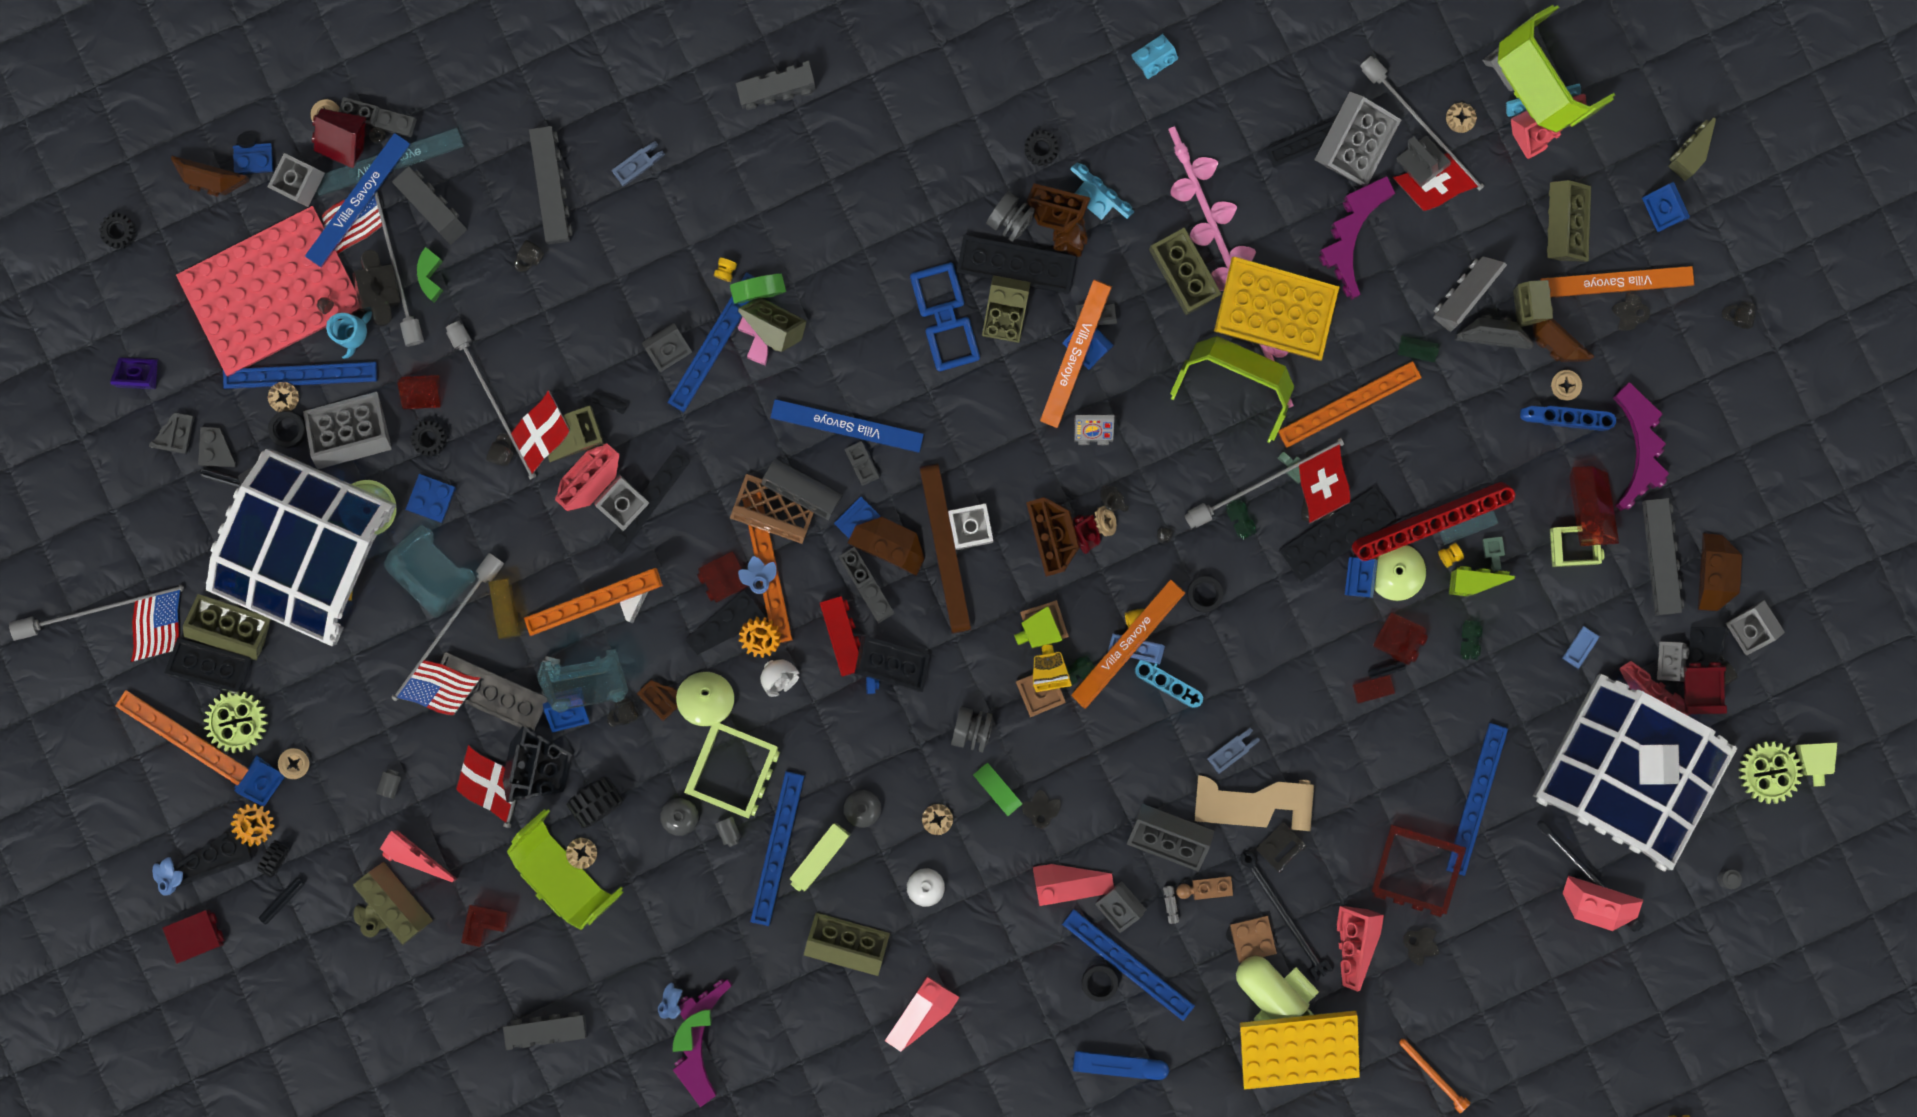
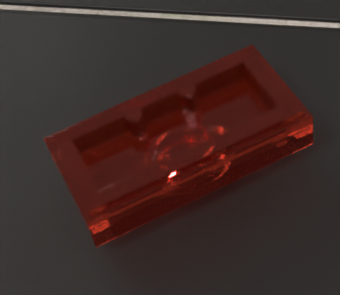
(1373, 689)

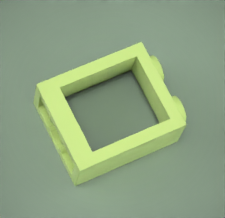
(1557, 554)

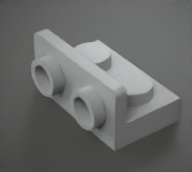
(1672, 661)

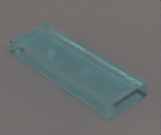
(1468, 527)

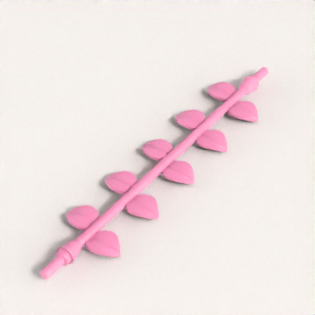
(1220, 212)

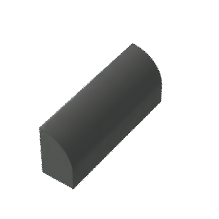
(801, 489)

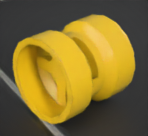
(725, 269)
(1451, 555)

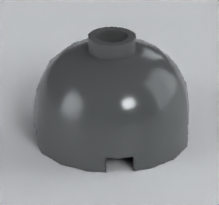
(862, 808)
(679, 816)

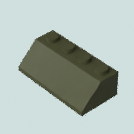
(1569, 221)
(1184, 271)
(226, 627)
(392, 903)
(846, 944)

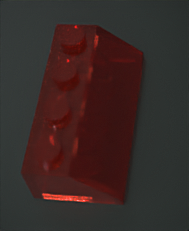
(1593, 506)

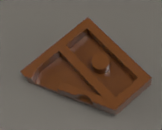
(659, 699)

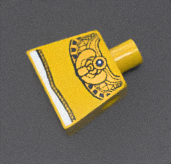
(1050, 670)

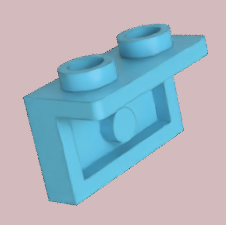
(1155, 56)

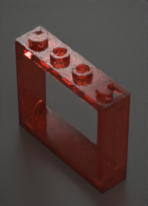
(1401, 899)

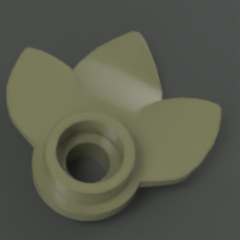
(365, 917)

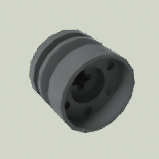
(1010, 216)
(972, 729)

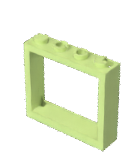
(702, 759)
(819, 857)

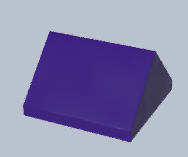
(135, 373)

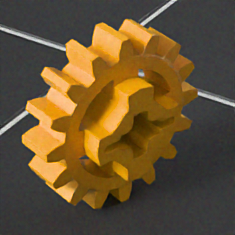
(759, 637)
(245, 822)

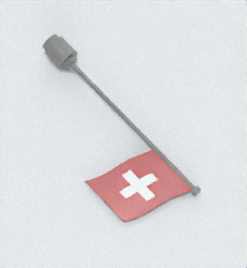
(1446, 184)
(1321, 481)

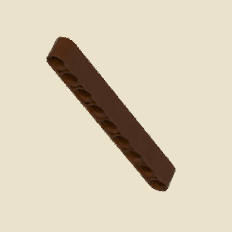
(945, 548)

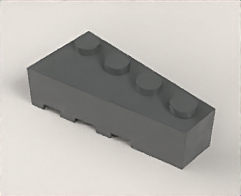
(776, 86)
(430, 205)
(545, 1031)

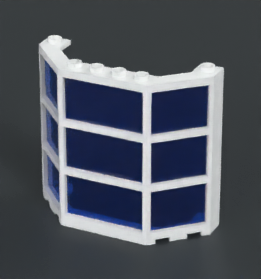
(295, 544)
(1599, 771)

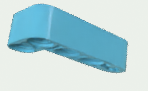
(1170, 681)

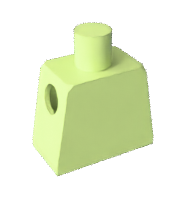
(1817, 760)

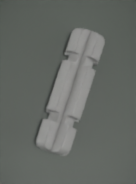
(1171, 906)

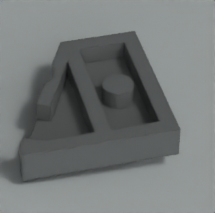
(175, 434)
(214, 449)

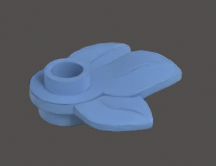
(758, 572)
(166, 876)
(668, 1007)

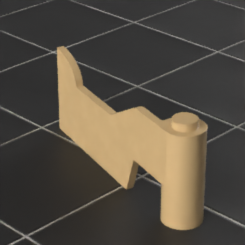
(1254, 808)

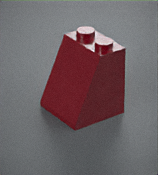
(339, 136)

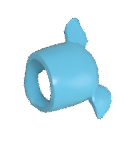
(349, 331)

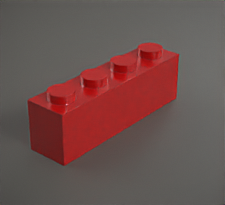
(841, 634)

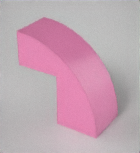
(758, 350)

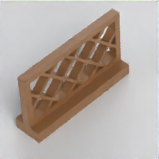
(764, 521)

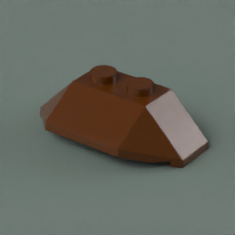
(208, 178)
(1056, 208)
(1559, 342)
(1053, 534)
(889, 543)
(1718, 572)

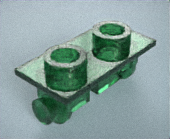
(1418, 349)
(1239, 511)
(1471, 647)
(1082, 666)

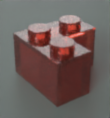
(479, 920)

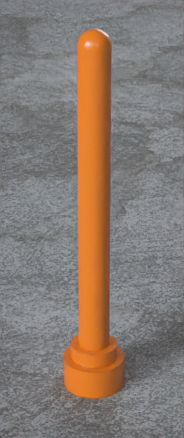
(1459, 1102)

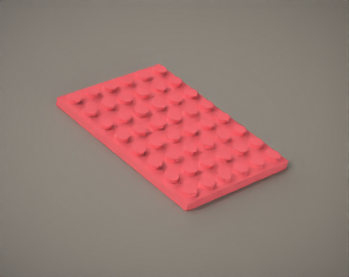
(266, 292)

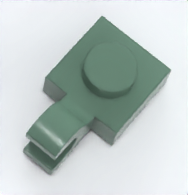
(1294, 473)
(1494, 549)

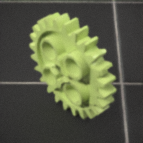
(239, 738)
(1767, 756)

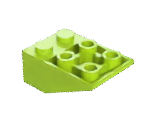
(1468, 582)

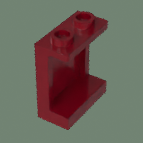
(1704, 688)
(193, 936)

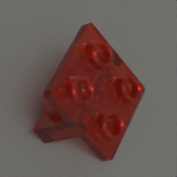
(419, 391)

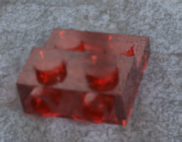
(721, 577)
(1401, 639)

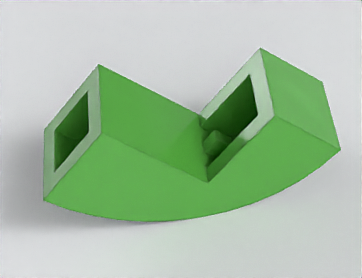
(426, 266)
(757, 287)
(997, 789)
(684, 1037)

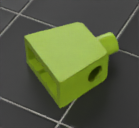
(1039, 630)

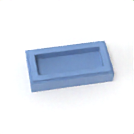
(1580, 647)

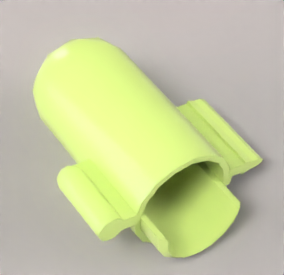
(1272, 993)

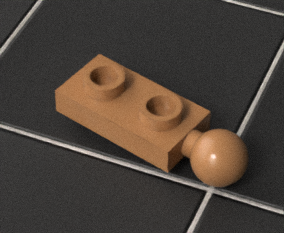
(1206, 888)

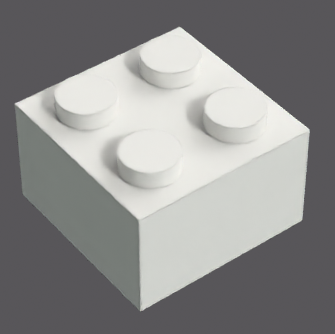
(970, 526)

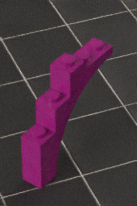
(1340, 254)
(1647, 470)
(692, 1070)

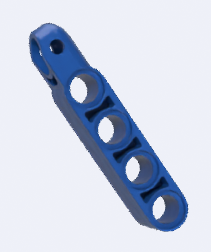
(1537, 416)
(1120, 1065)

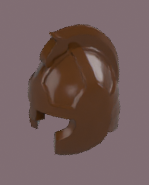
(1072, 241)

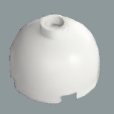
(778, 676)
(925, 887)

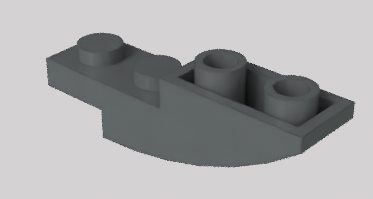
(377, 117)
(866, 585)

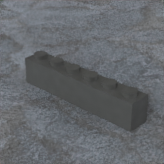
(549, 185)
(1662, 557)

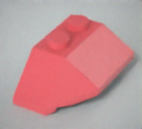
(588, 478)
(1599, 904)

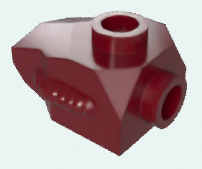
(1086, 532)

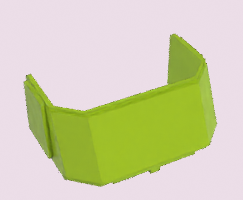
(1537, 81)
(1244, 363)
(554, 879)

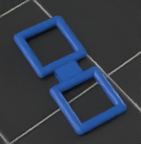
(945, 316)

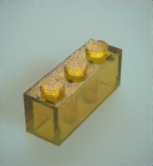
(504, 609)

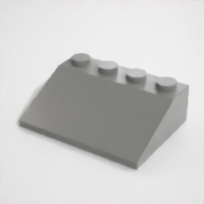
(1358, 139)
(1468, 292)
(346, 430)

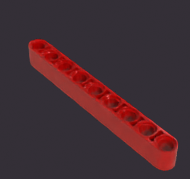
(1424, 521)

